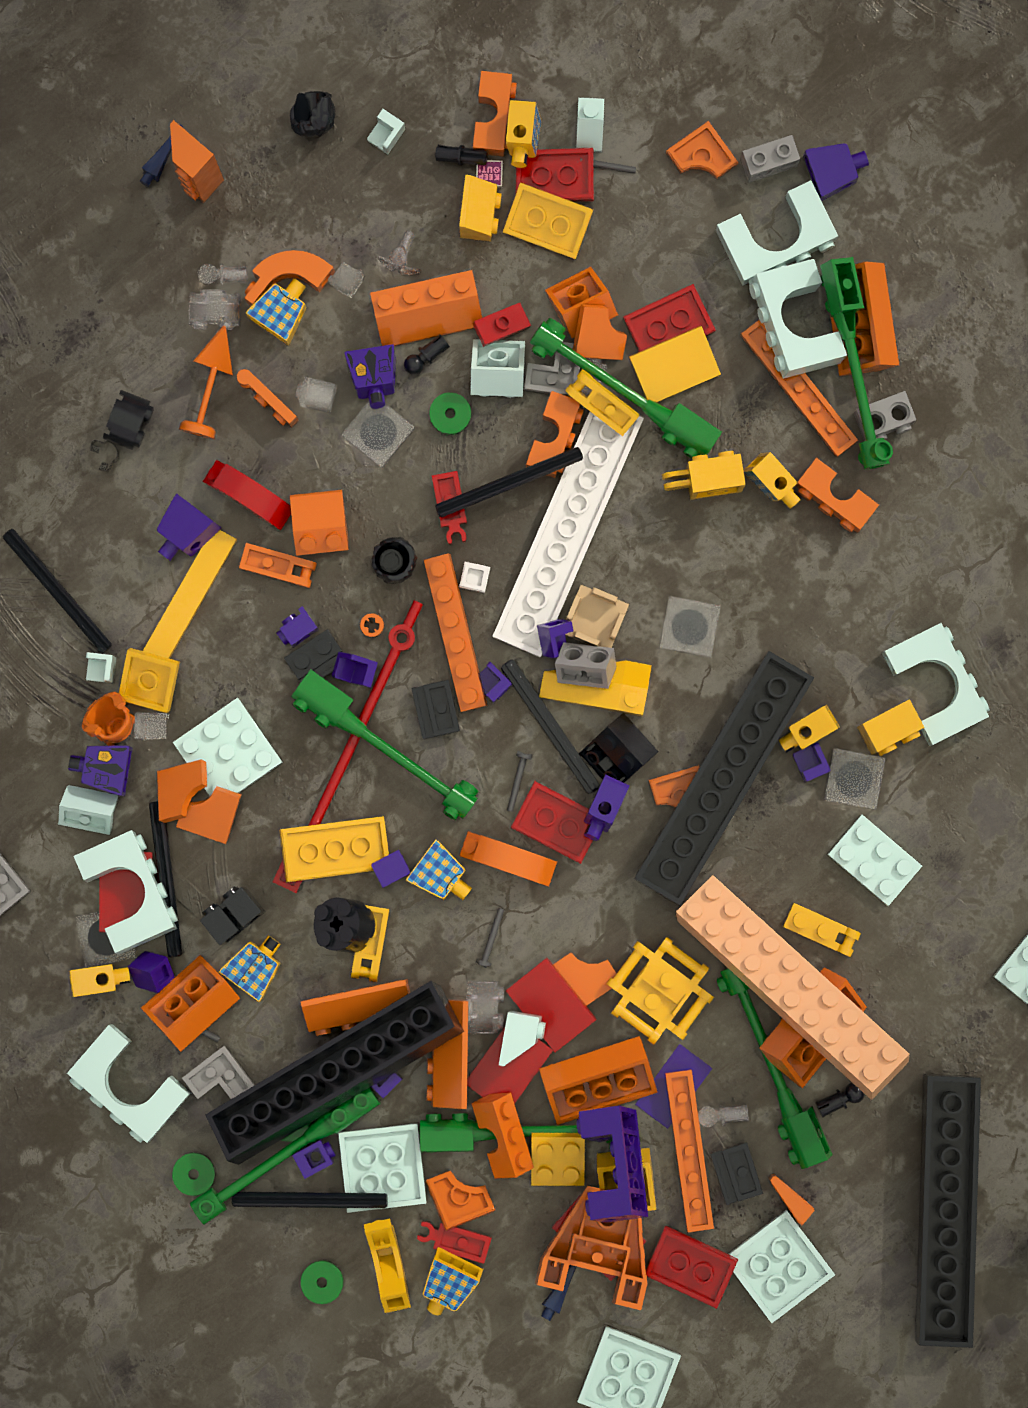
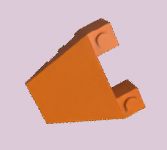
(600, 1247)

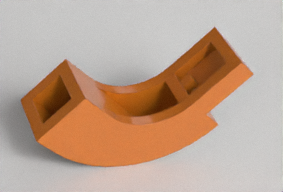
(288, 265)
(508, 858)

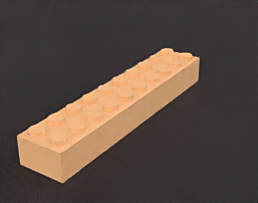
(792, 987)

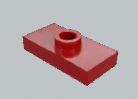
(501, 324)

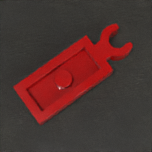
(446, 487)
(458, 1241)

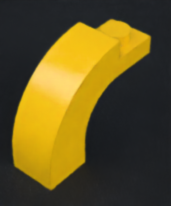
(388, 1265)

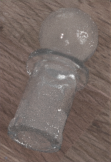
(209, 274)
(709, 1116)

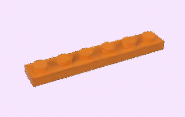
(803, 395)
(455, 632)
(689, 1150)

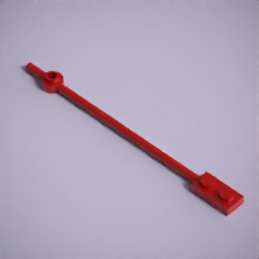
(405, 628)

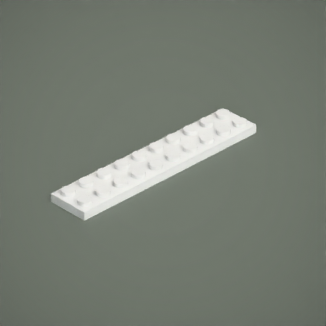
(565, 534)

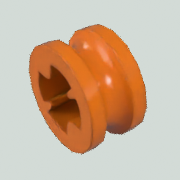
(365, 630)

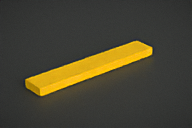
(190, 595)

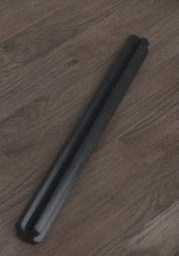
(509, 482)
(57, 590)
(550, 726)
(165, 875)
(310, 1200)

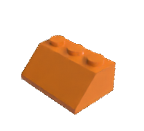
(192, 1001)

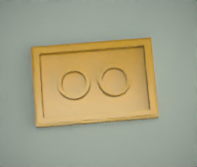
(548, 220)
(675, 365)

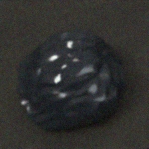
(312, 114)
(394, 560)

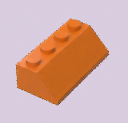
(194, 164)
(426, 309)
(874, 322)
(350, 1006)
(792, 1052)
(449, 1066)
(598, 1079)

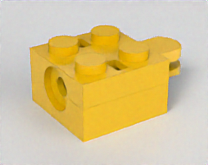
(709, 476)

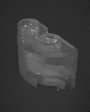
(214, 308)
(483, 1007)

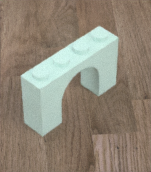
(815, 234)
(793, 353)
(936, 647)
(154, 916)
(92, 1074)

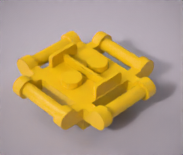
(660, 990)

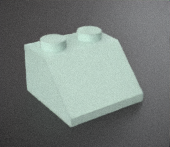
(498, 368)
(520, 1034)

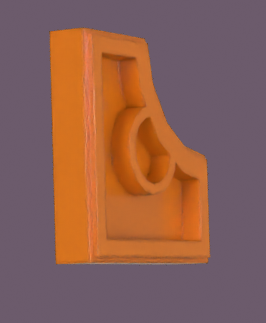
(703, 151)
(596, 336)
(671, 787)
(177, 788)
(212, 816)
(584, 978)
(458, 1202)

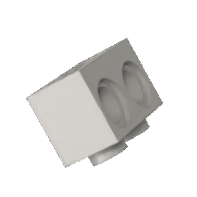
(770, 158)
(882, 411)
(585, 665)

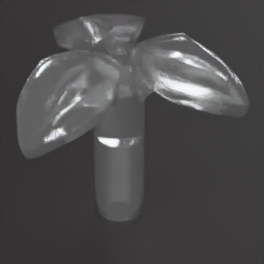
(398, 257)

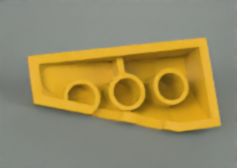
(625, 694)

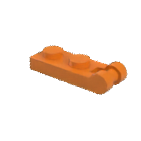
(266, 397)
(276, 565)

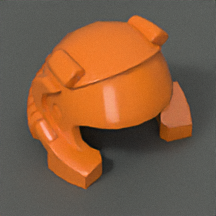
(108, 719)

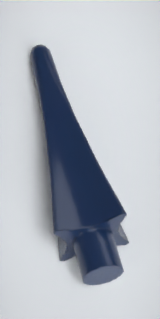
(155, 165)
(555, 1298)

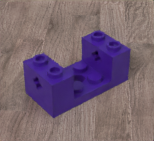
(629, 1199)

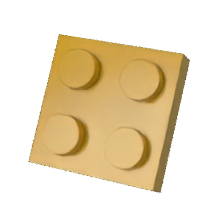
(149, 680)
(557, 1159)

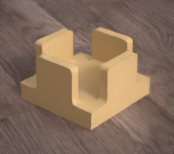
(596, 617)

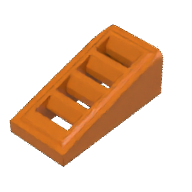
(796, 1204)

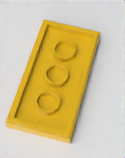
(333, 848)

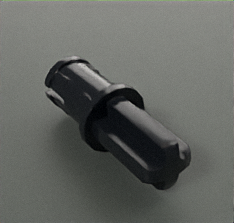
(461, 155)

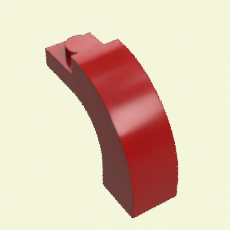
(248, 494)

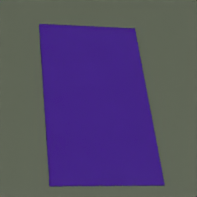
(658, 1104)

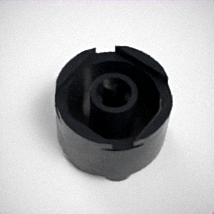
(127, 420)
(343, 925)

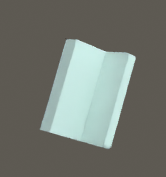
(87, 809)

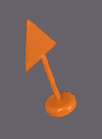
(217, 357)

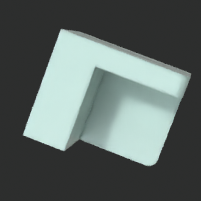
(386, 131)
(100, 667)

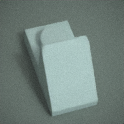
(590, 123)

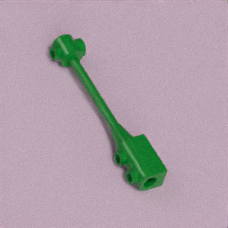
(842, 302)
(677, 424)
(332, 709)
(798, 1124)
(461, 1133)
(212, 1203)

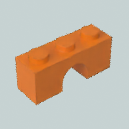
(496, 91)
(563, 413)
(816, 486)
(500, 1116)

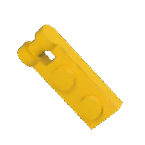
(602, 403)
(820, 929)
(374, 947)

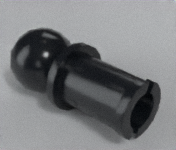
(415, 363)
(839, 1100)

